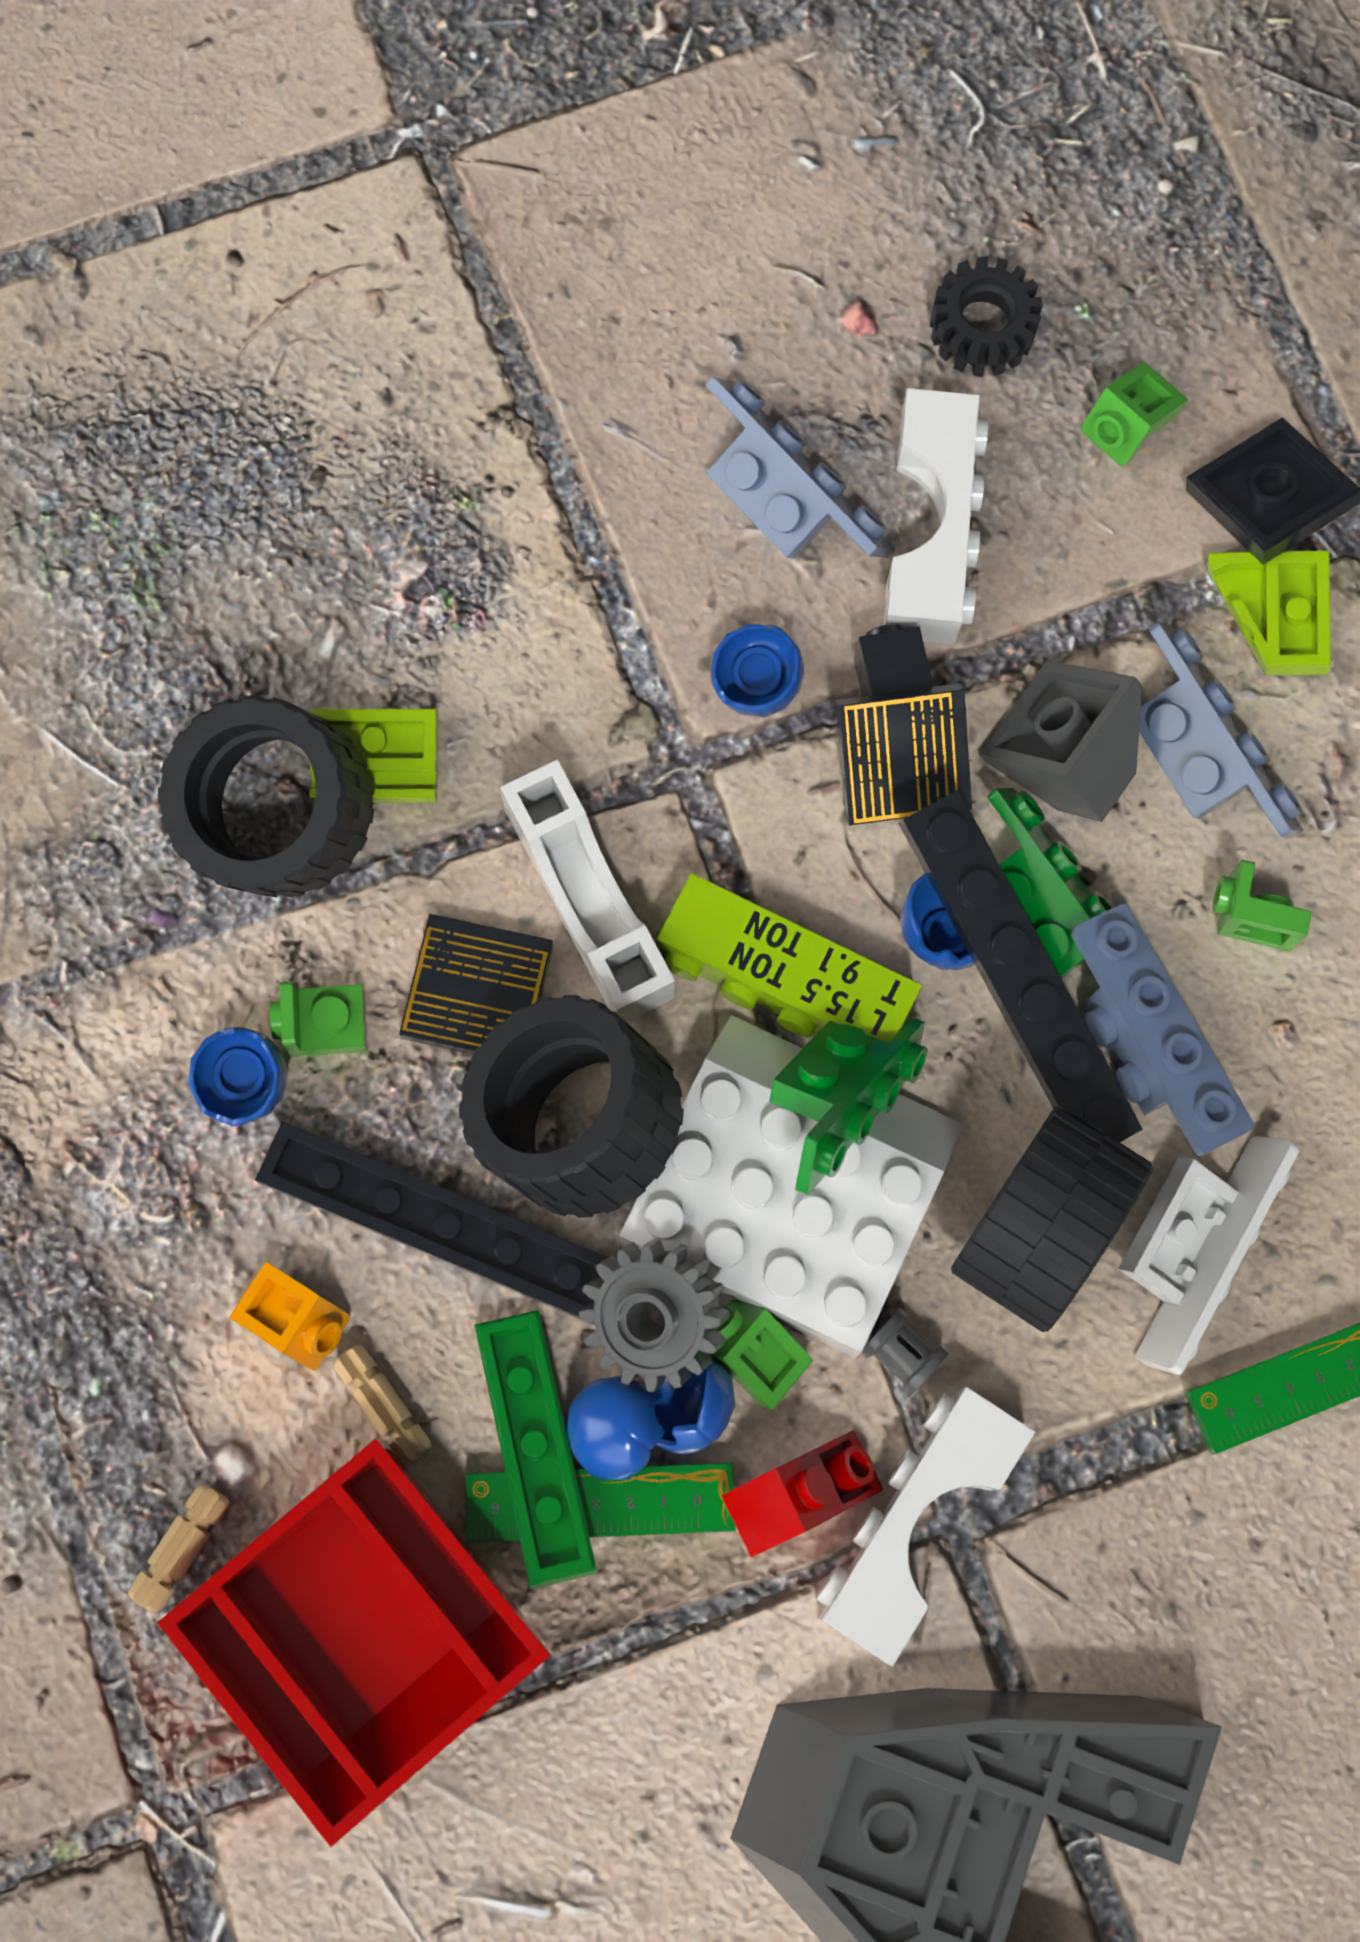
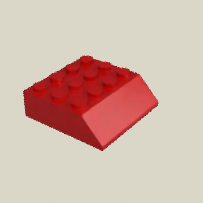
(354, 1640)

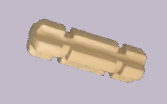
(382, 1405)
(178, 1548)

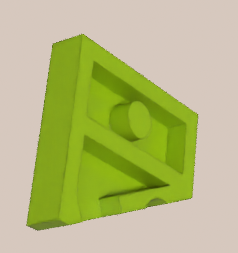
(1279, 607)

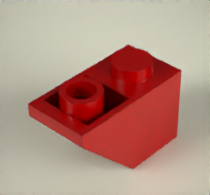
(802, 1493)

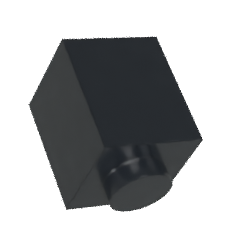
(891, 660)

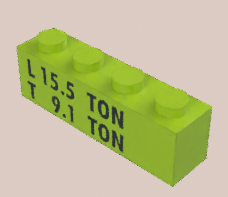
(780, 965)

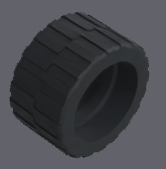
(196, 781)
(520, 1069)
(1053, 1219)

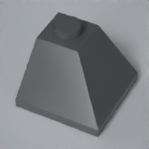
(1071, 738)

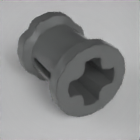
(904, 1352)

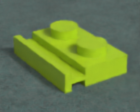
(397, 748)

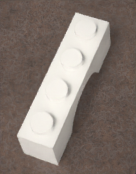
(938, 451)
(582, 888)
(876, 1597)

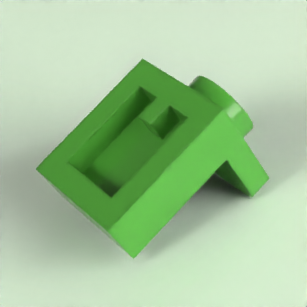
(1131, 412)
(1259, 920)
(320, 1019)
(760, 1353)

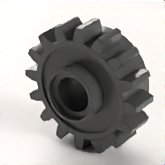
(629, 1334)

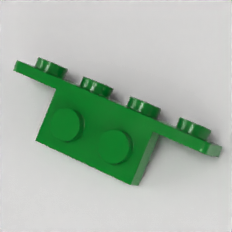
(1046, 879)
(843, 1085)

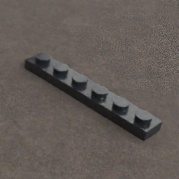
(1016, 966)
(429, 1219)

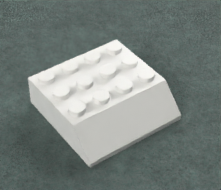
(733, 1199)

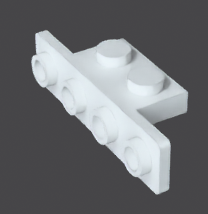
(1197, 1243)

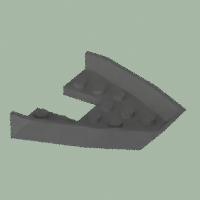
(929, 1801)

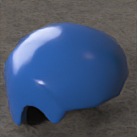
(757, 670)
(930, 930)
(237, 1076)
(696, 1410)
(613, 1427)

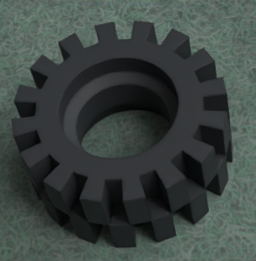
(993, 287)

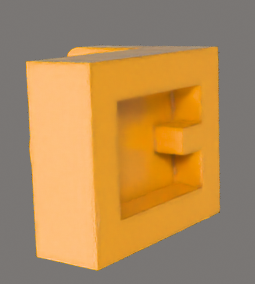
(290, 1317)

